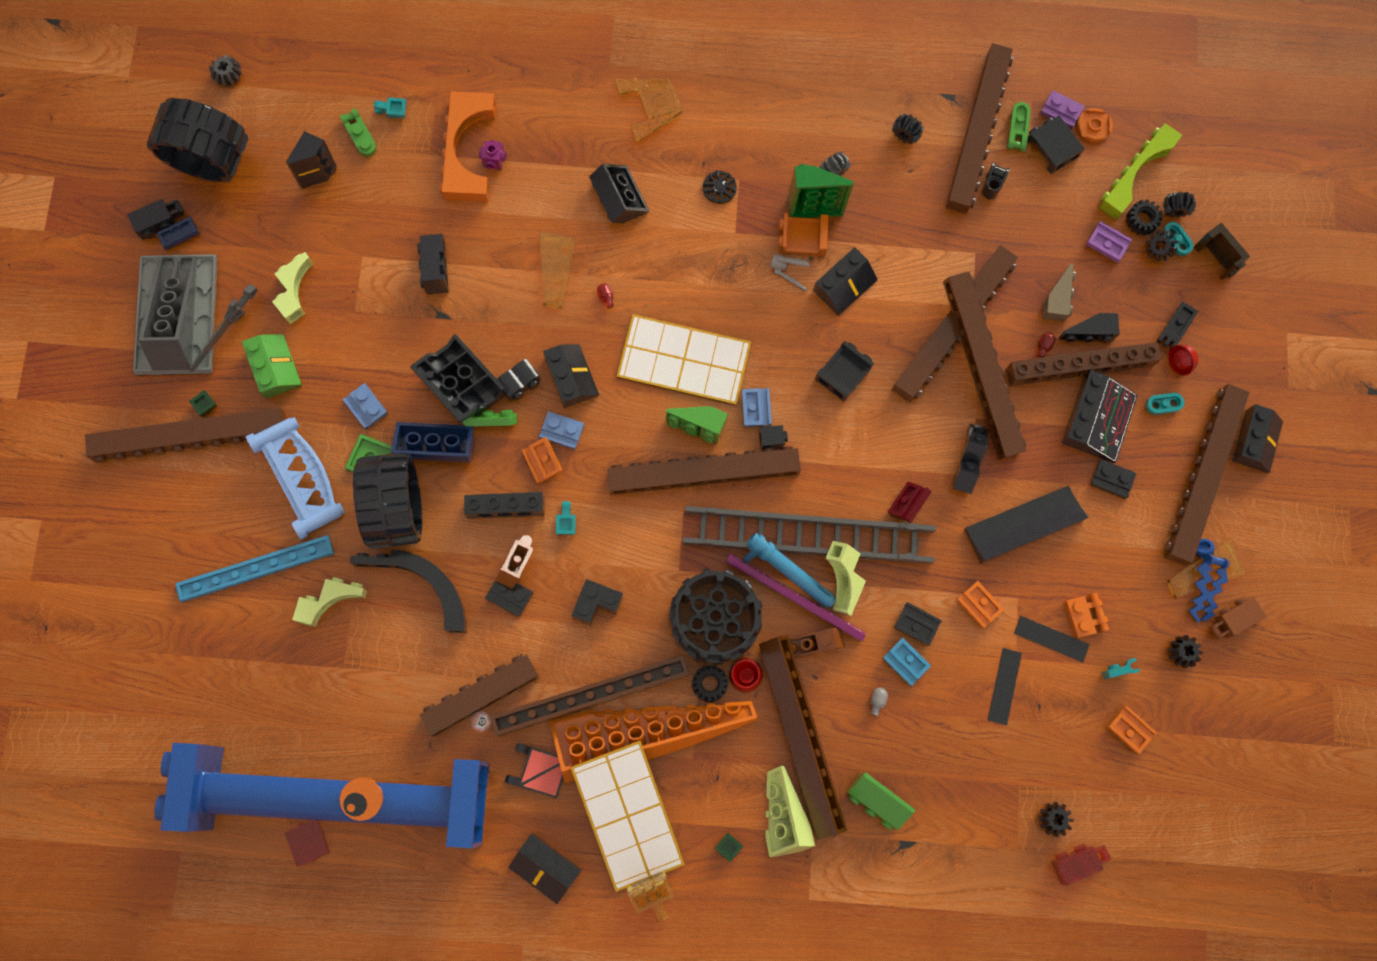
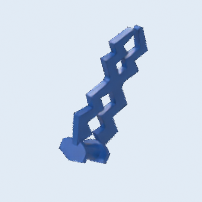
(1207, 595)

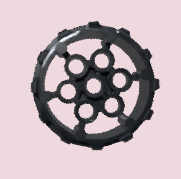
(197, 140)
(387, 500)
(684, 595)

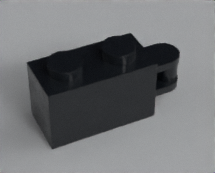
(155, 217)

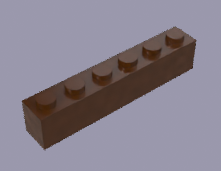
(479, 695)

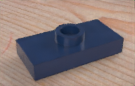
(177, 233)

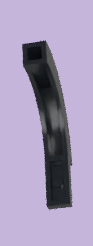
(451, 602)

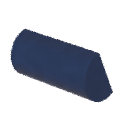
(434, 441)

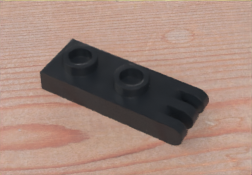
(1177, 324)

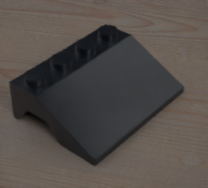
(459, 380)

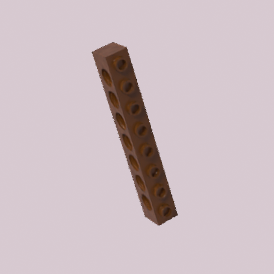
(1081, 363)

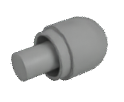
(878, 700)

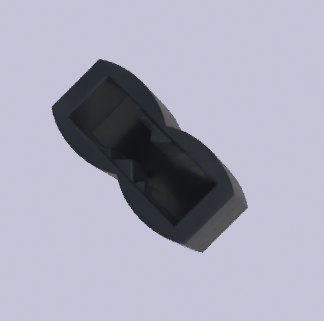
(519, 380)

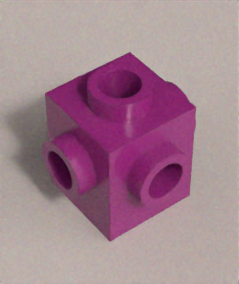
(492, 154)

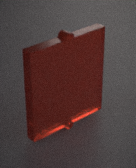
(307, 842)

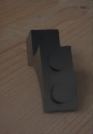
(971, 458)

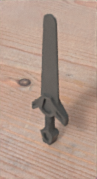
(232, 315)

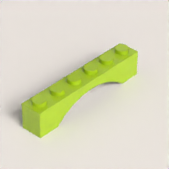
(1121, 195)

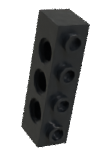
(504, 505)

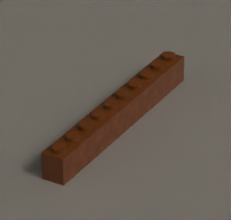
(979, 129)
(947, 334)
(984, 365)
(179, 435)
(704, 470)
(1206, 475)
(589, 696)
(802, 737)

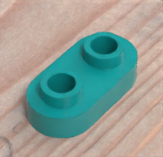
(1181, 236)
(1163, 403)

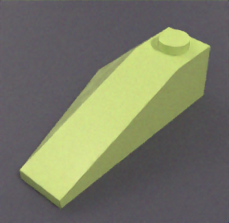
(787, 822)

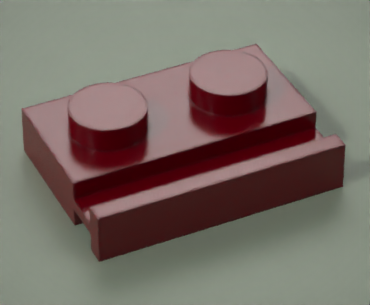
(909, 502)

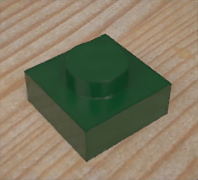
(203, 403)
(728, 847)

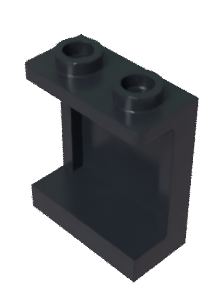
(1056, 143)
(844, 371)

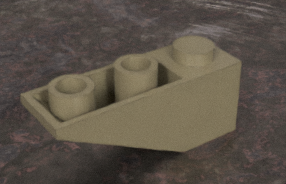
(1058, 302)

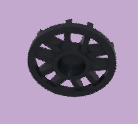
(719, 186)

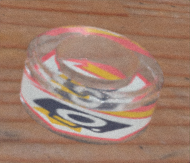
(480, 721)

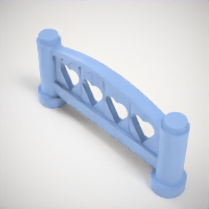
(309, 516)

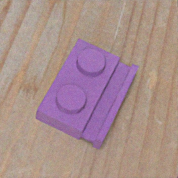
(1065, 107)
(1108, 242)

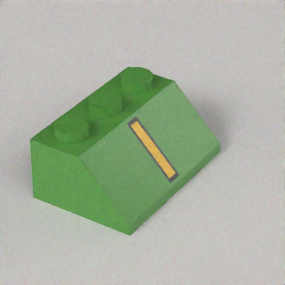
(271, 364)

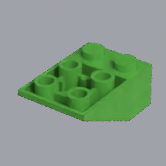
(699, 421)

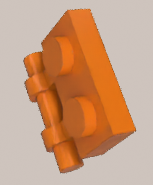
(1081, 617)

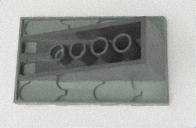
(175, 313)

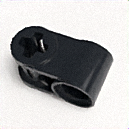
(995, 178)

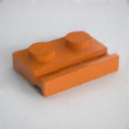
(542, 460)
(980, 604)
(1131, 730)

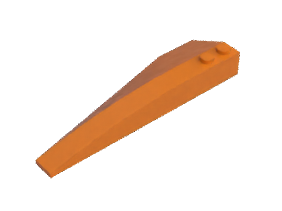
(658, 728)

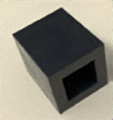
(772, 437)

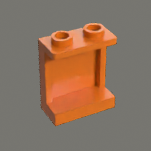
(803, 235)

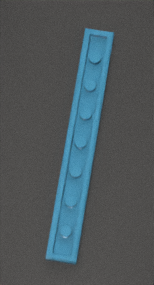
(254, 568)

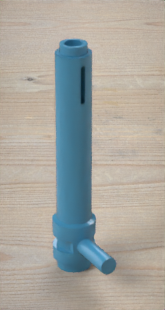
(766, 551)

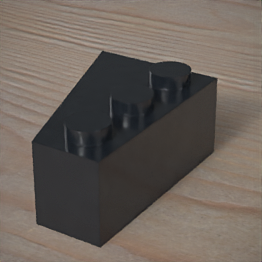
(433, 264)

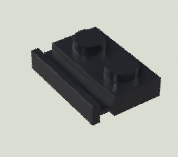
(1113, 479)
(510, 599)
(917, 624)

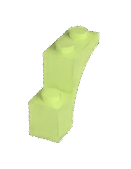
(290, 277)
(849, 584)
(310, 609)

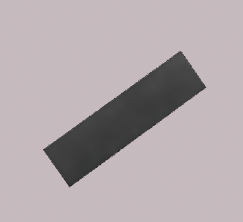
(1051, 638)
(1004, 686)

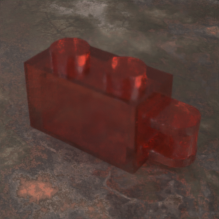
(1079, 863)

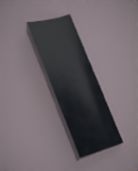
(1025, 524)

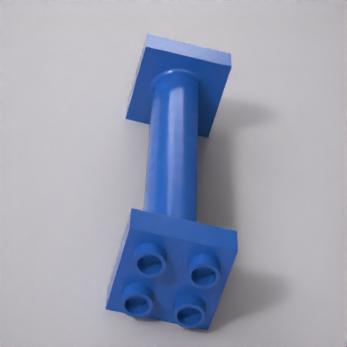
(200, 790)

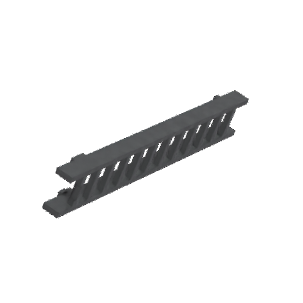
(799, 519)

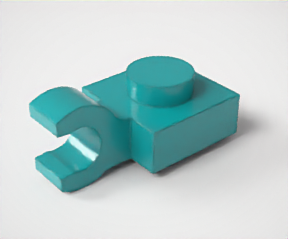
(393, 107)
(566, 523)
(1116, 670)

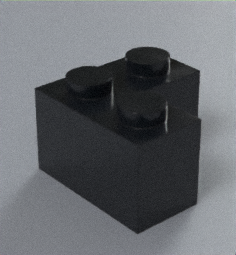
(594, 597)

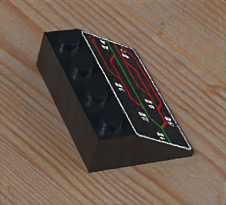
(1100, 416)

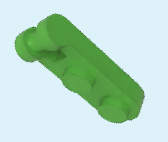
(1019, 126)
(359, 133)
(489, 418)

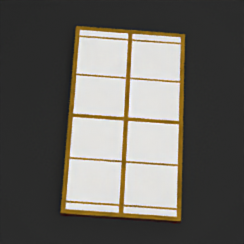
(684, 359)
(627, 815)

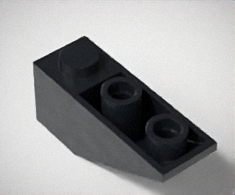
(1099, 327)

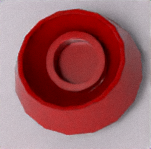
(1183, 359)
(745, 674)

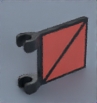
(541, 772)

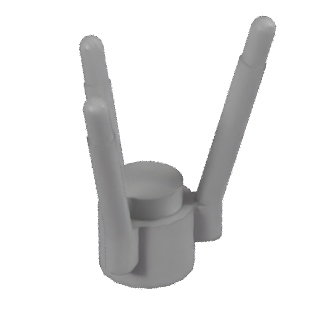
(780, 263)

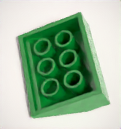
(817, 193)

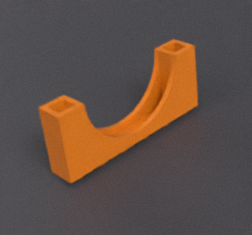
(464, 110)

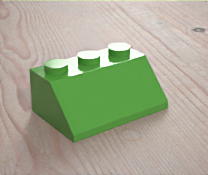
(879, 801)

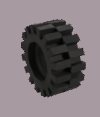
(1150, 210)
(710, 671)

